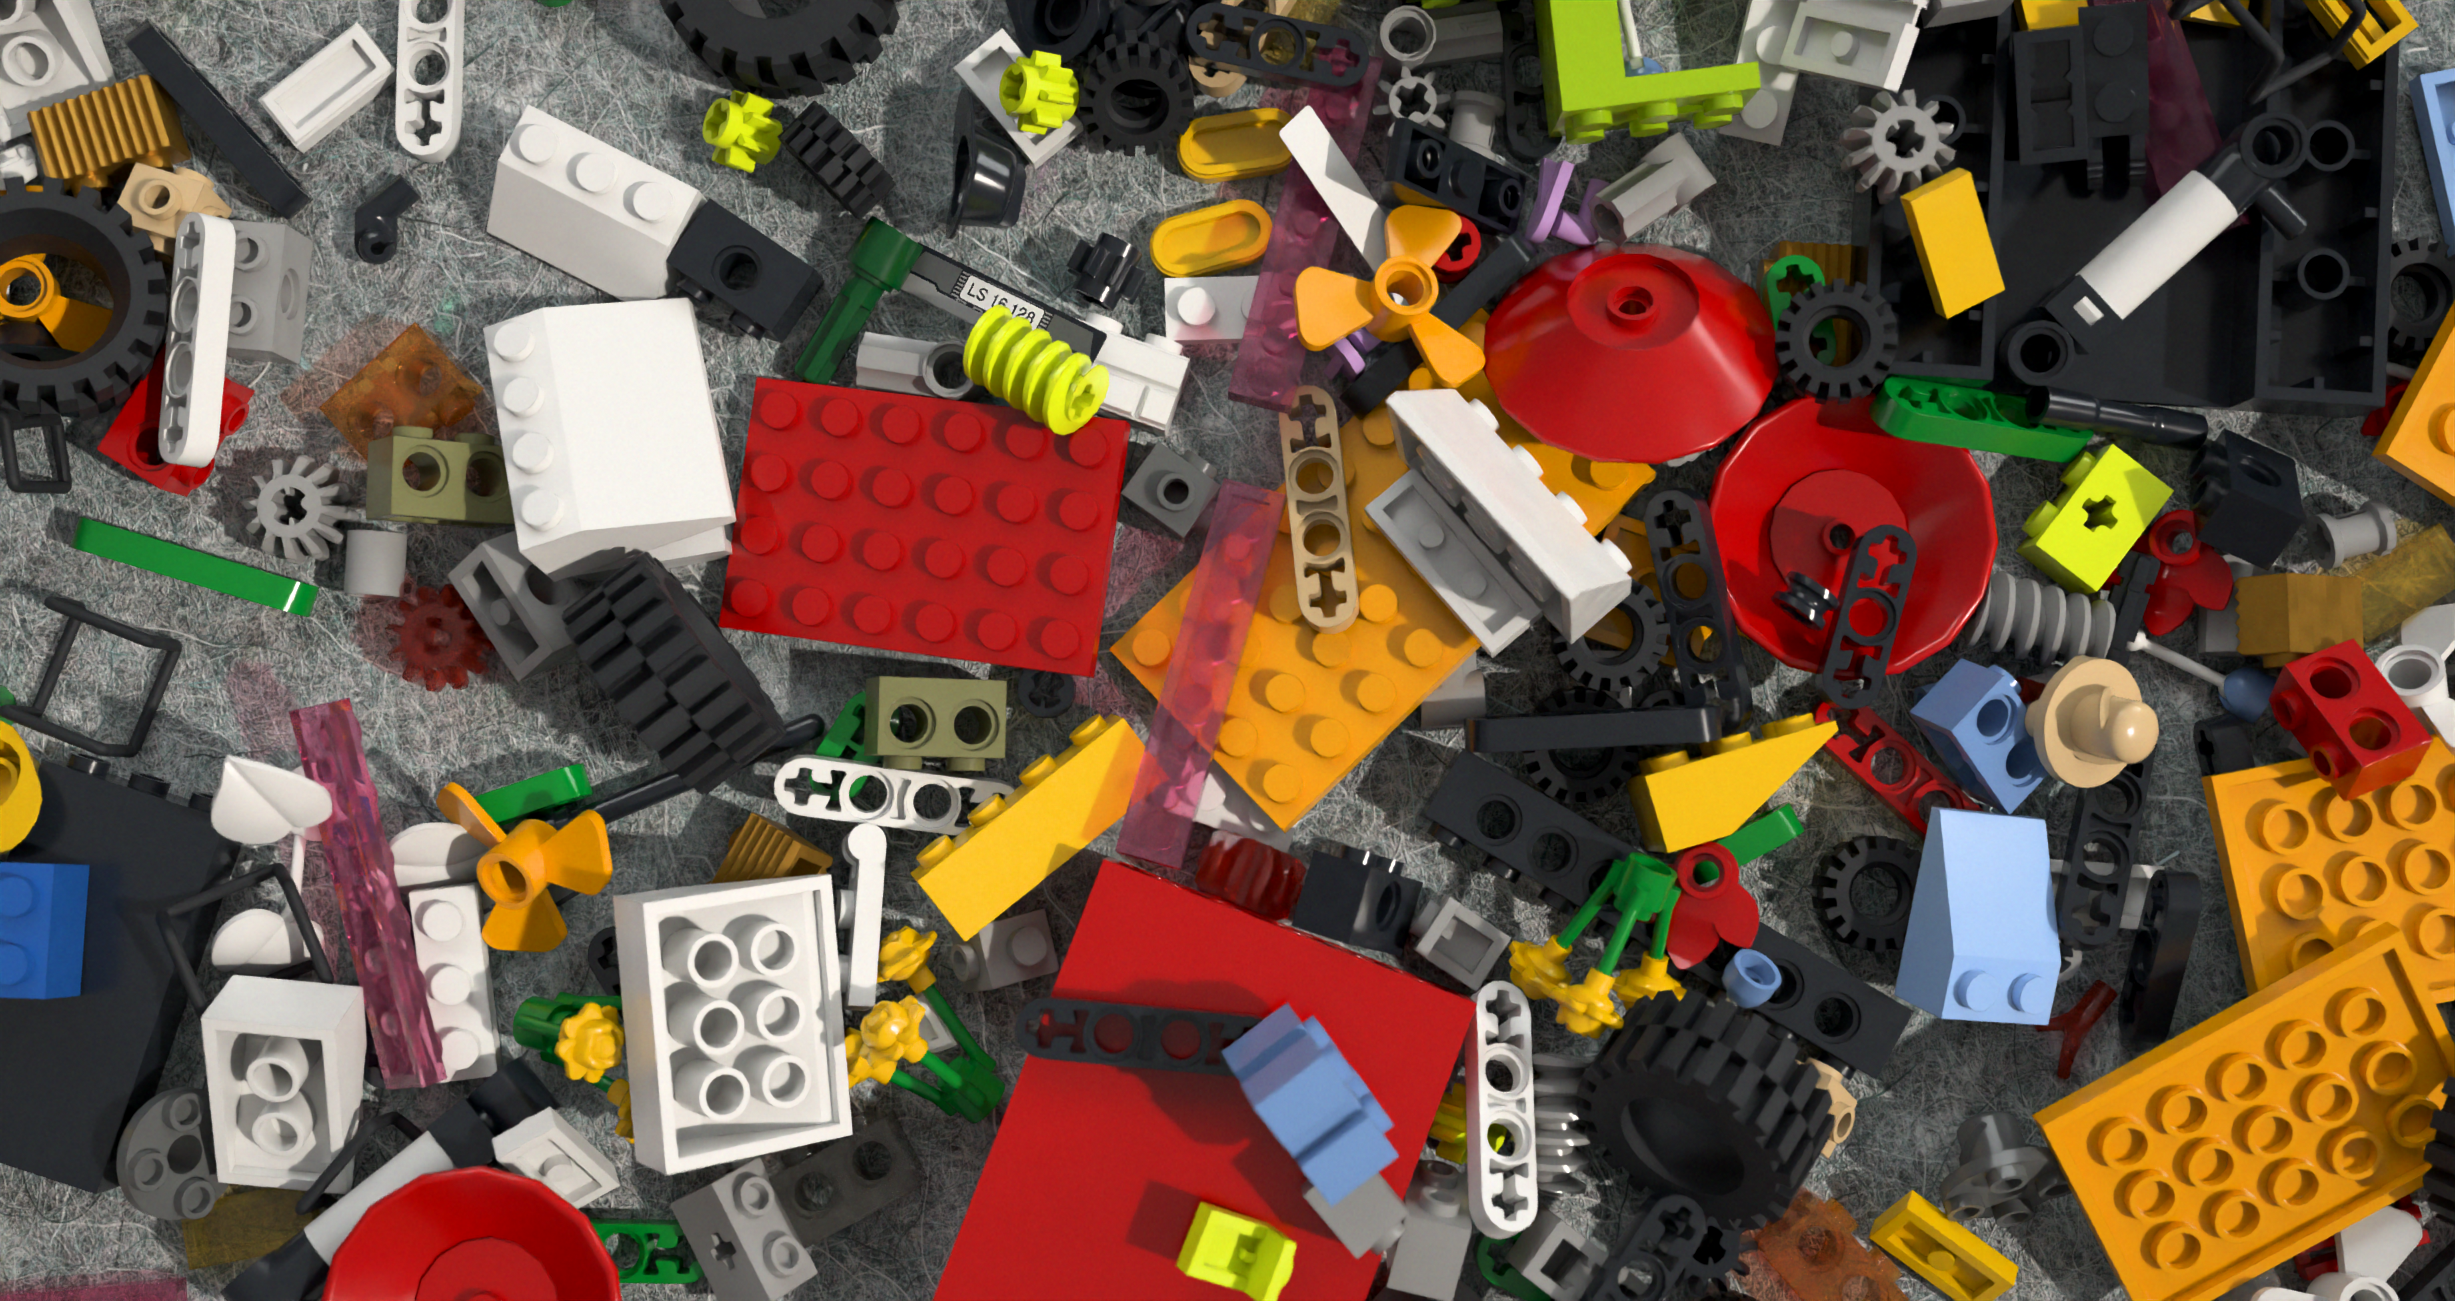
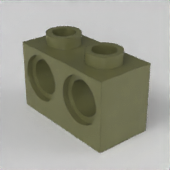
(442, 490)
(935, 706)

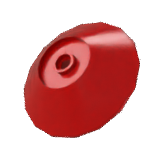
(1630, 353)
(1835, 467)
(472, 1240)

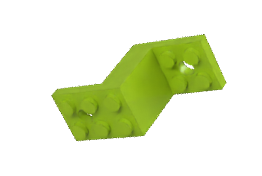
(1588, 82)

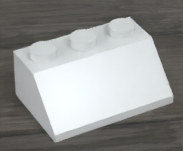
(590, 208)

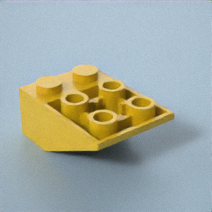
(1713, 794)

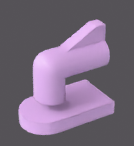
(1546, 212)
(1346, 358)

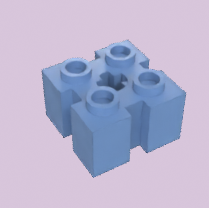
(1313, 1102)

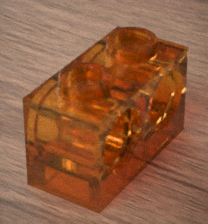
(394, 383)
(1839, 1260)

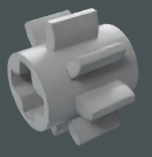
(1403, 93)

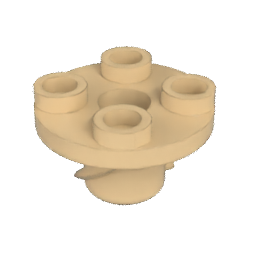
(2091, 722)

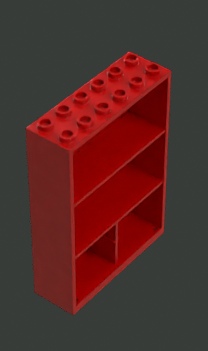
(1112, 1161)

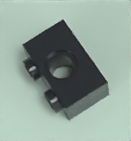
(722, 242)
(2244, 498)
(1358, 900)

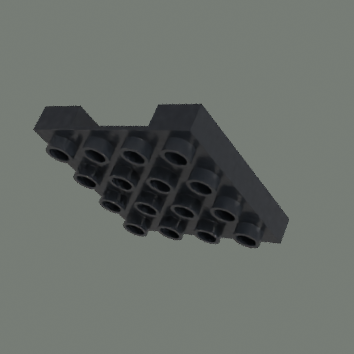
(2243, 320)

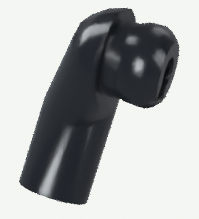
(378, 220)

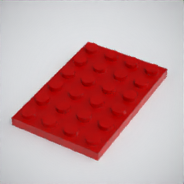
(924, 527)

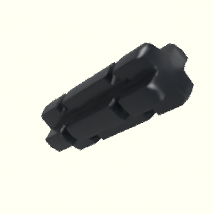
(2130, 601)

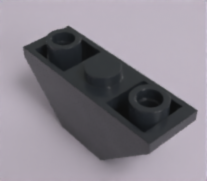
(1445, 175)

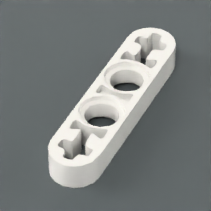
(414, 43)
(197, 340)
(901, 788)
(1511, 1109)

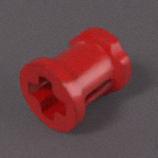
(1454, 271)

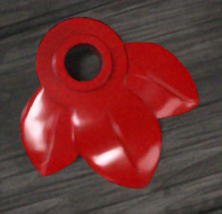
(2184, 578)
(1709, 912)

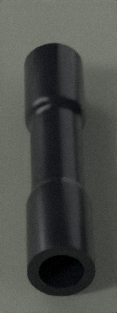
(2084, 412)

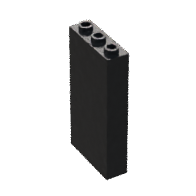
(93, 1059)

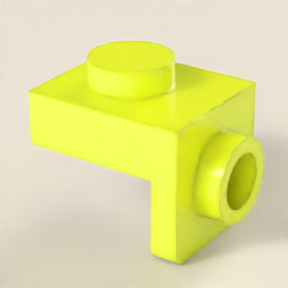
(1237, 1252)

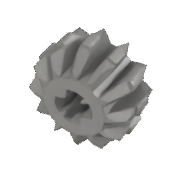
(1915, 135)
(281, 522)

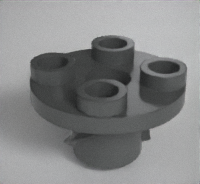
(170, 1156)
(1999, 1173)

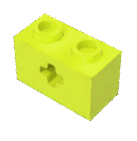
(2123, 504)

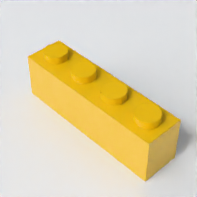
(1034, 828)

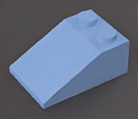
(1982, 921)

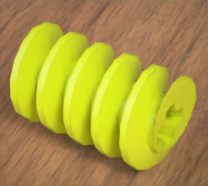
(1033, 371)

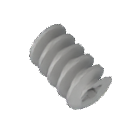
(2041, 620)
(1557, 1122)

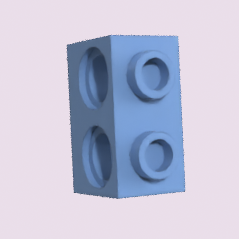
(1981, 734)

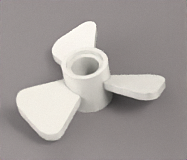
(2419, 670)
(2365, 1258)

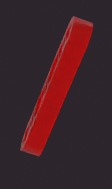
(1918, 773)

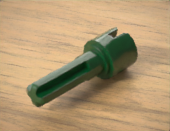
(879, 263)

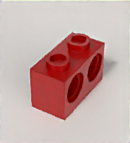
(135, 431)
(2344, 702)

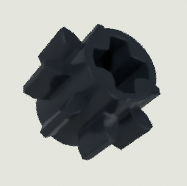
(1106, 271)

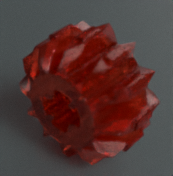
(434, 661)
(1250, 875)

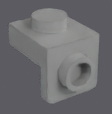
(1457, 940)
(1005, 952)

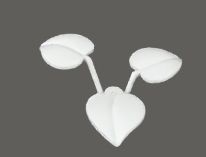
(262, 806)

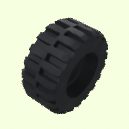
(786, 50)

